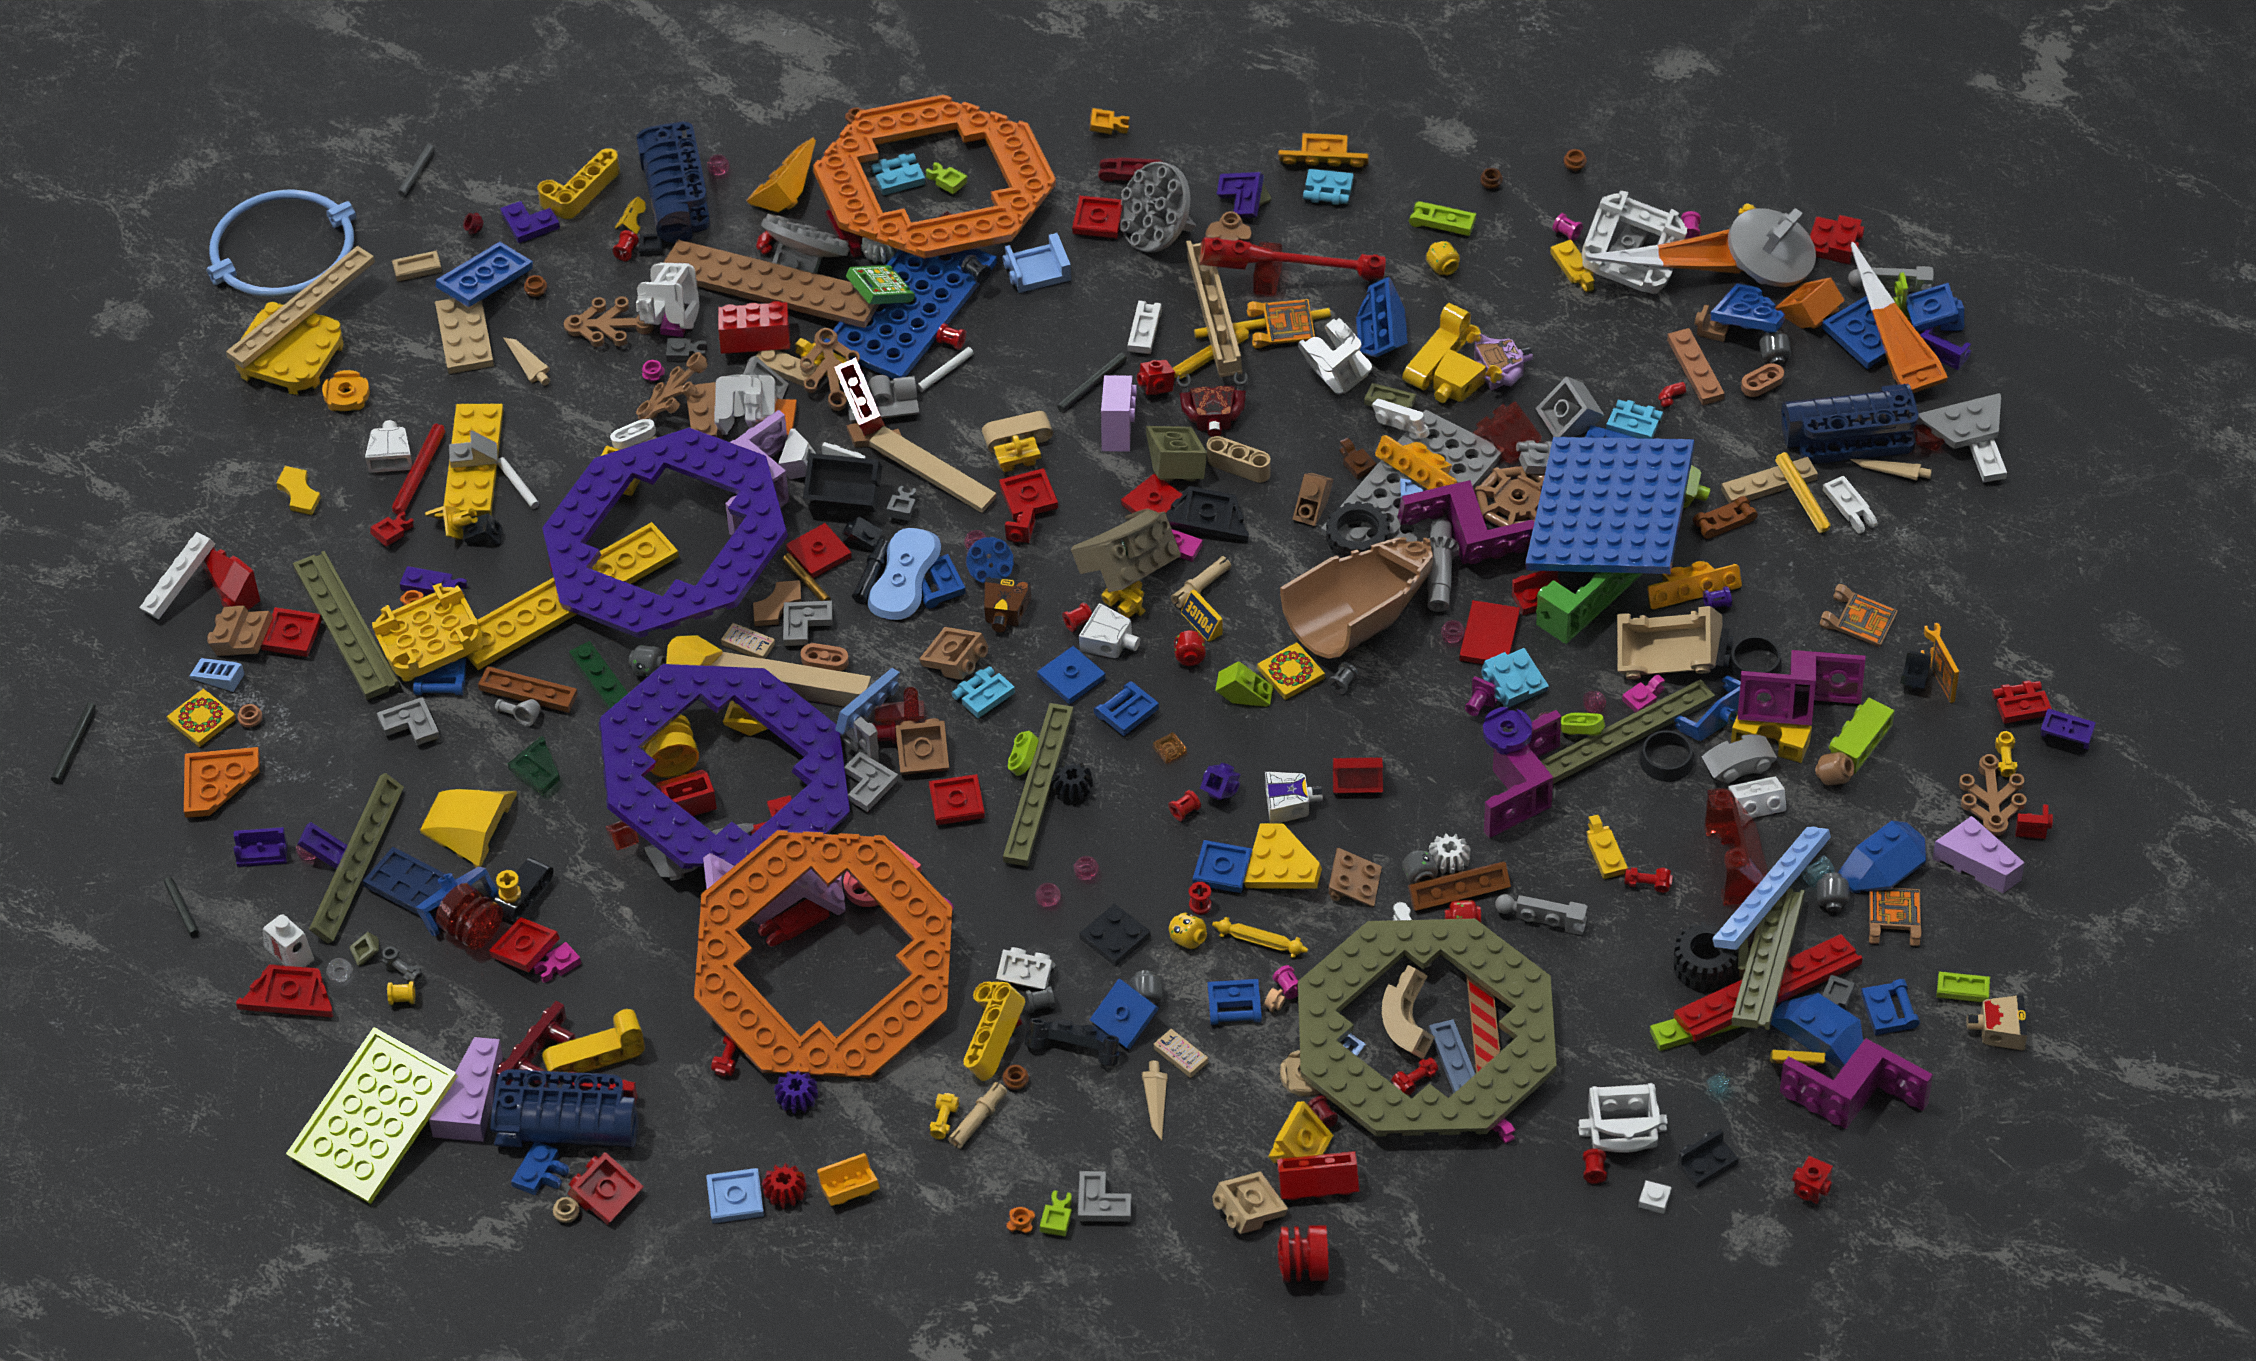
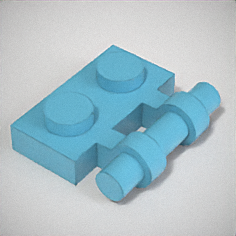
(898, 179)
(1328, 186)
(1634, 419)
(986, 696)

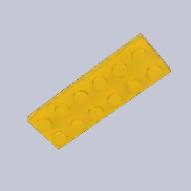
(474, 485)

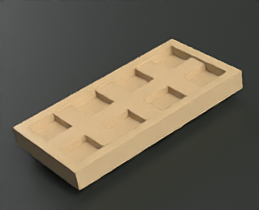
(464, 335)

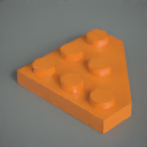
(216, 777)

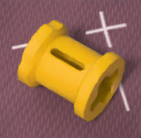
(508, 885)
(401, 993)

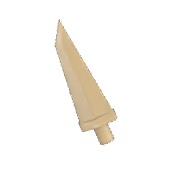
(532, 366)
(1901, 469)
(1155, 1092)

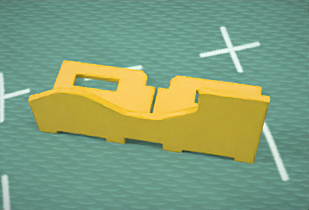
(631, 221)

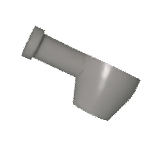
(524, 712)

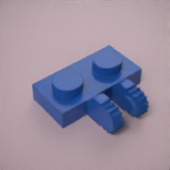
(536, 1168)

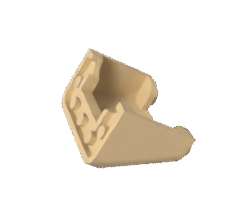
(1668, 643)

